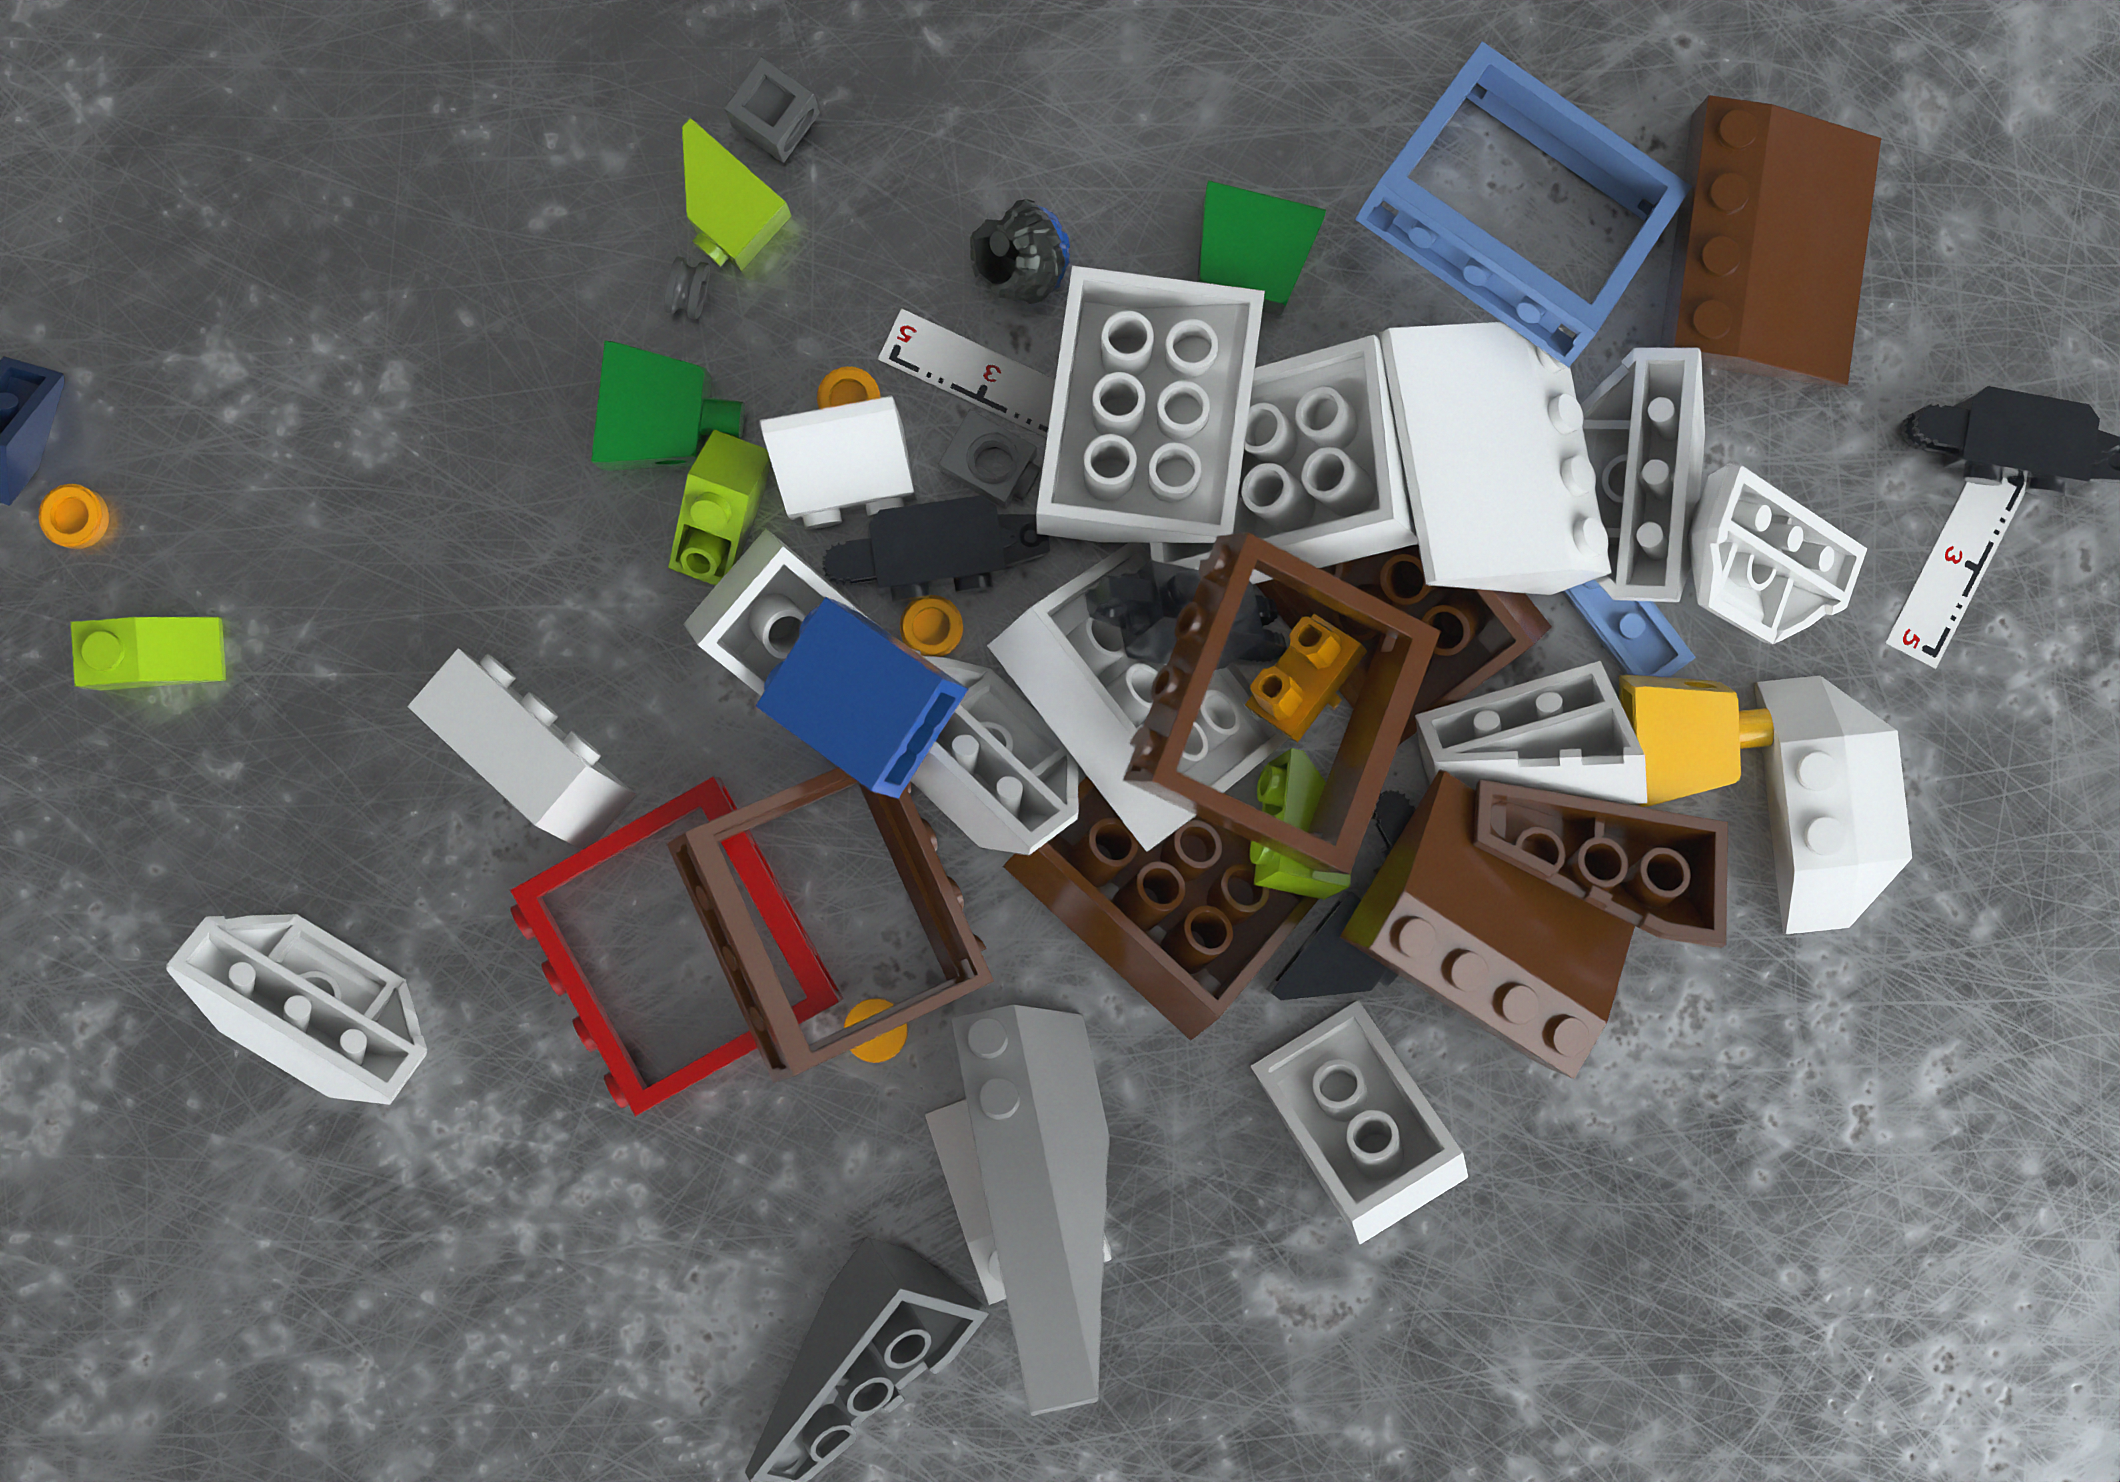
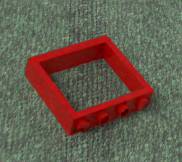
(567, 976)

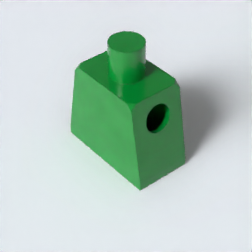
(1255, 242)
(656, 411)

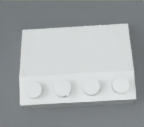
(1148, 409)
(1494, 460)
(1319, 462)
(1100, 697)

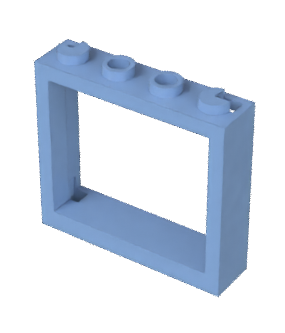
(1483, 265)

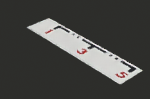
(970, 371)
(1955, 569)

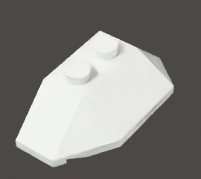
(1647, 461)
(1767, 557)
(999, 766)
(1831, 803)
(304, 1003)

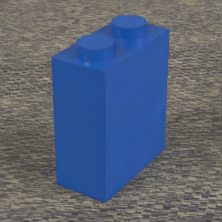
(860, 697)

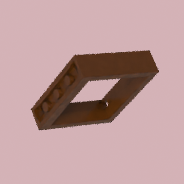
(1369, 736)
(746, 962)

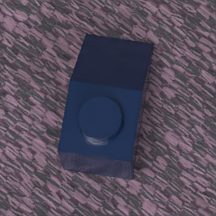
(26, 416)

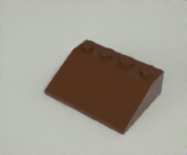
(1771, 242)
(1476, 626)
(1166, 919)
(1491, 936)

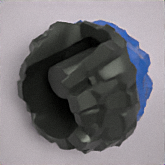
(1021, 253)

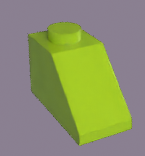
(727, 201)
(147, 652)

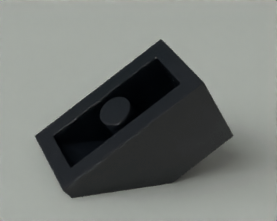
(1329, 963)

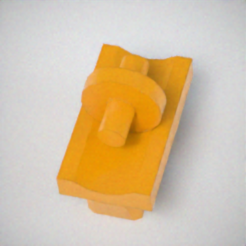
(1305, 677)

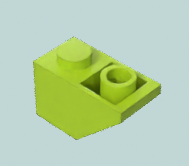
(719, 507)
(1290, 792)

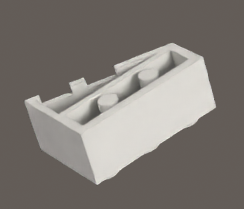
(1540, 735)
(521, 750)

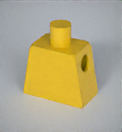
(1690, 733)

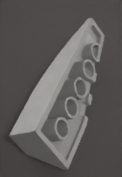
(1045, 1187)

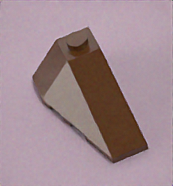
(1626, 859)

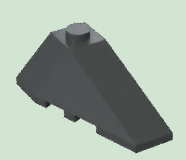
(871, 1337)

